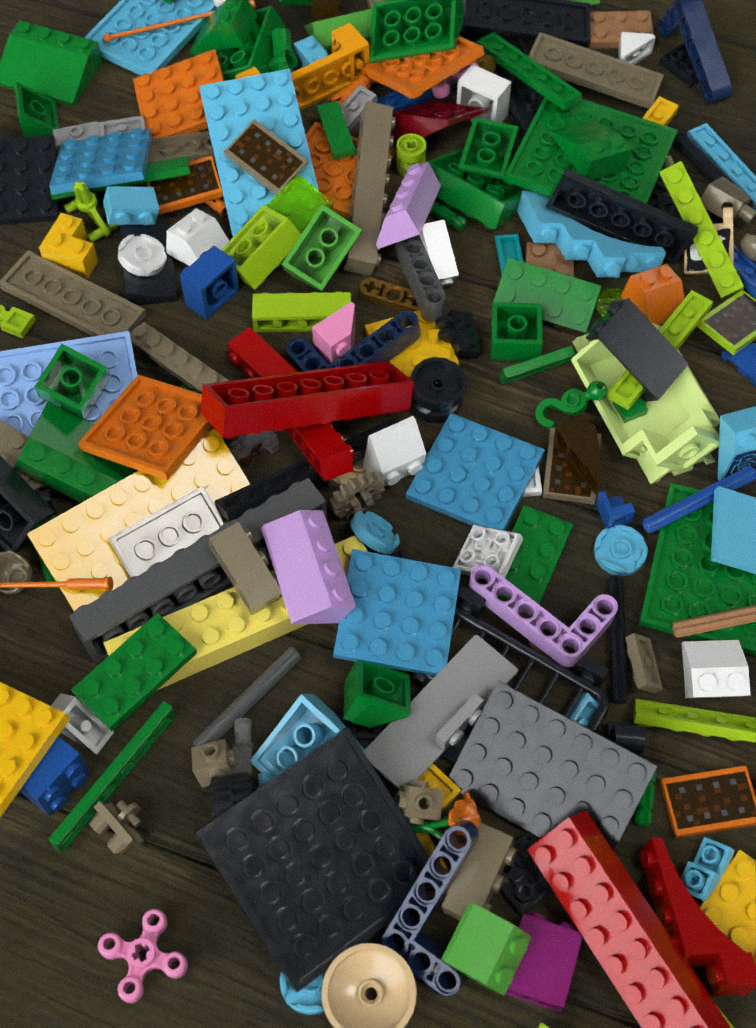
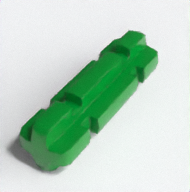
(443, 213)
(643, 815)

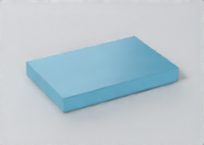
(734, 530)

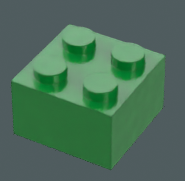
(515, 331)
(72, 381)

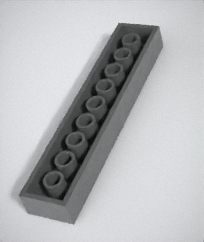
(181, 579)

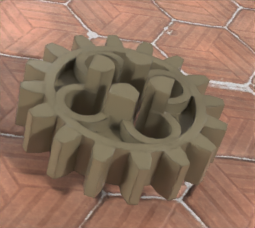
(369, 488)

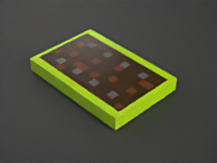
(732, 322)

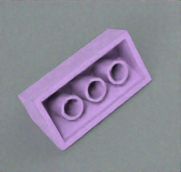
(410, 205)
(308, 568)

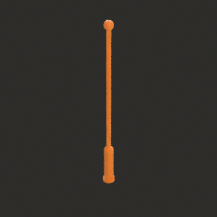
(107, 37)
(72, 584)

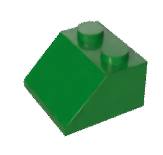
(376, 695)

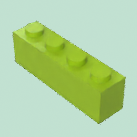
(294, 310)

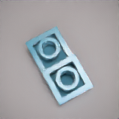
(707, 869)

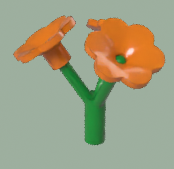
(462, 810)

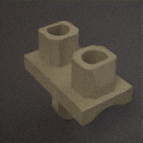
(121, 822)

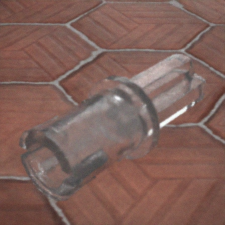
(243, 745)

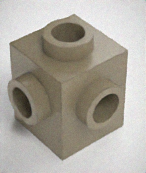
(213, 761)
(419, 802)

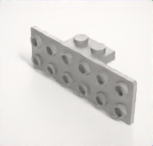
(440, 713)

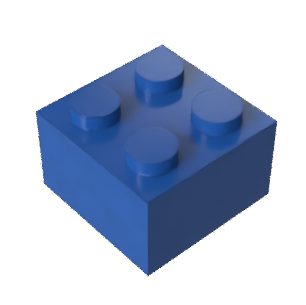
(209, 282)
(56, 777)

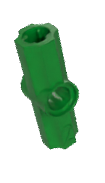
(283, 55)

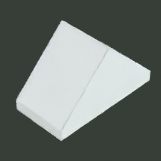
(635, 46)

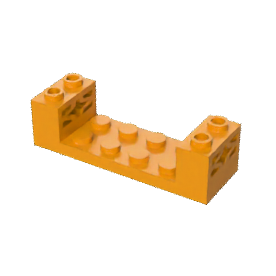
(330, 73)

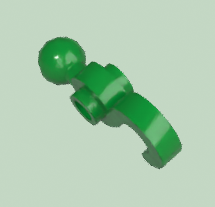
(572, 402)

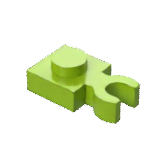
(16, 321)

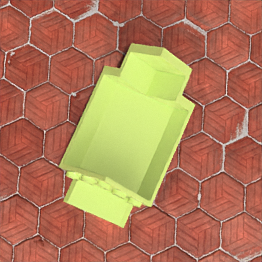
(676, 427)

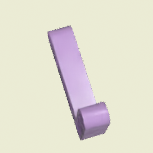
(542, 619)

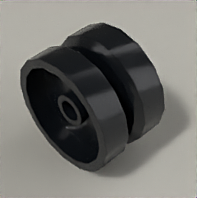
(437, 389)

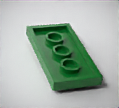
(563, 298)
(538, 553)
(134, 671)

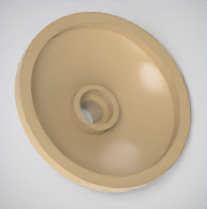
(365, 968)

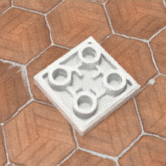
(489, 548)

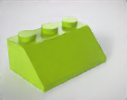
(261, 245)

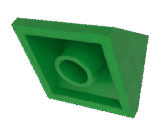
(35, 112)

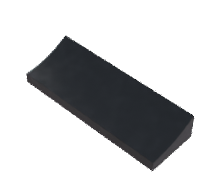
(620, 215)
(154, 288)

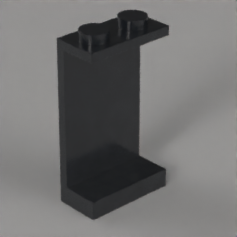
(639, 347)

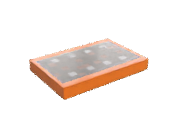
(190, 189)
(709, 801)

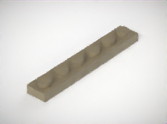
(173, 358)

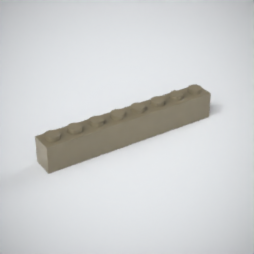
(369, 185)

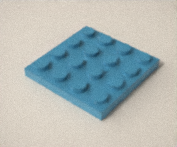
(102, 160)
(475, 474)
(399, 613)

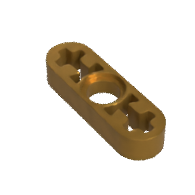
(374, 296)

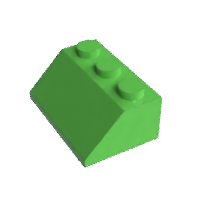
(322, 29)
(321, 248)

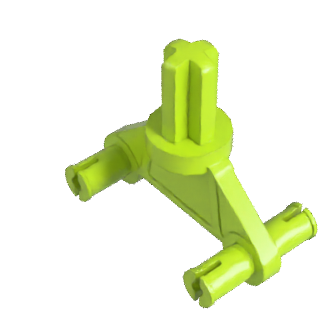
(86, 202)

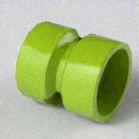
(409, 151)

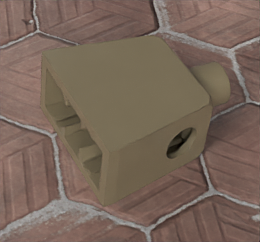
(725, 194)

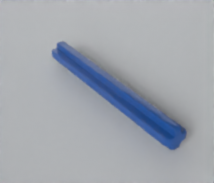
(697, 500)

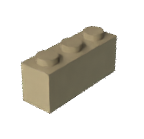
(245, 567)
(480, 872)

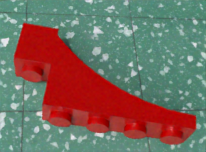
(699, 940)

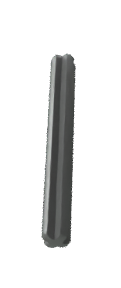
(248, 697)

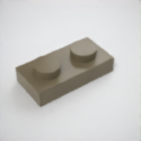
(643, 663)

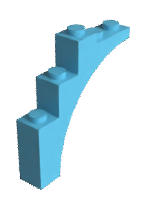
(577, 242)

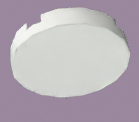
(142, 255)

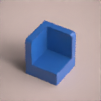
(614, 511)

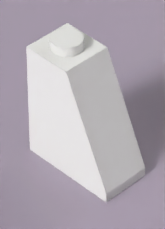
(439, 249)

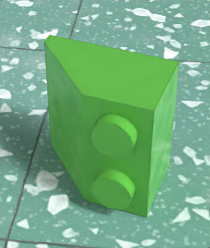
(486, 948)

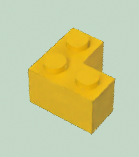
(68, 246)

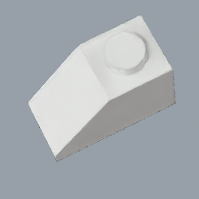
(83, 724)

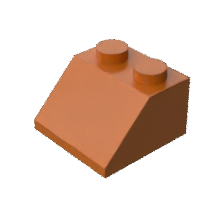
(655, 293)

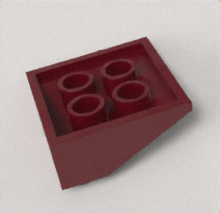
(433, 118)

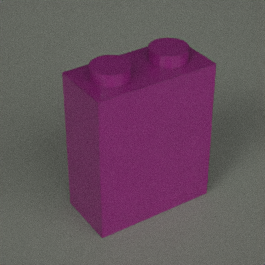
(547, 963)

